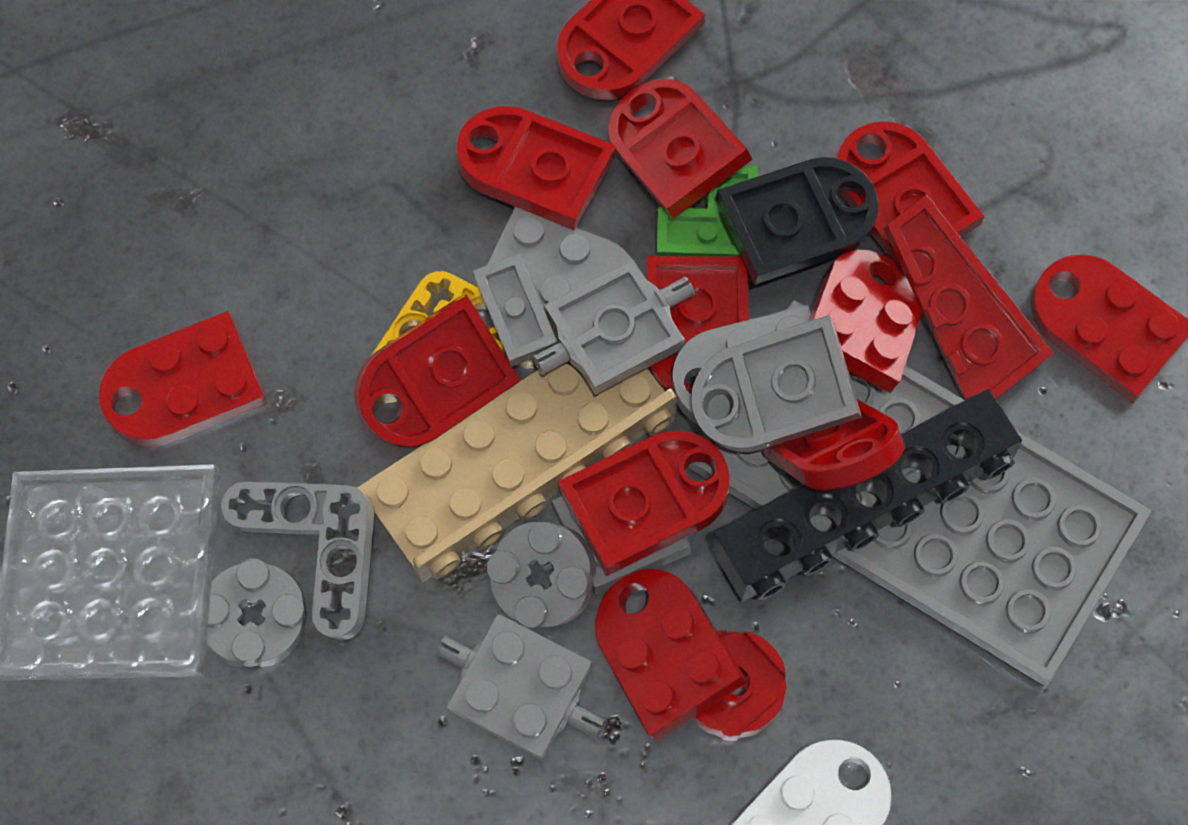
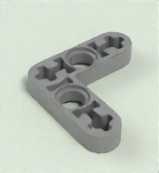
(323, 522)

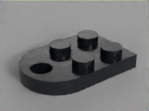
(796, 217)

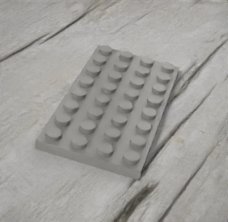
(1003, 562)

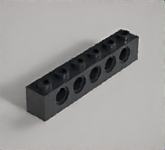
(974, 423)

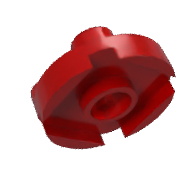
(763, 695)

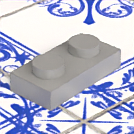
(514, 309)

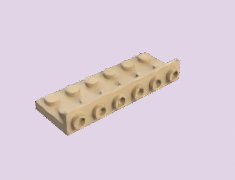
(508, 462)

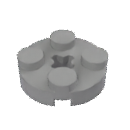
(571, 581)
(283, 615)

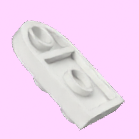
(813, 795)

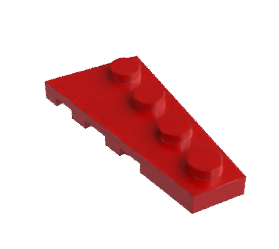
(968, 312)

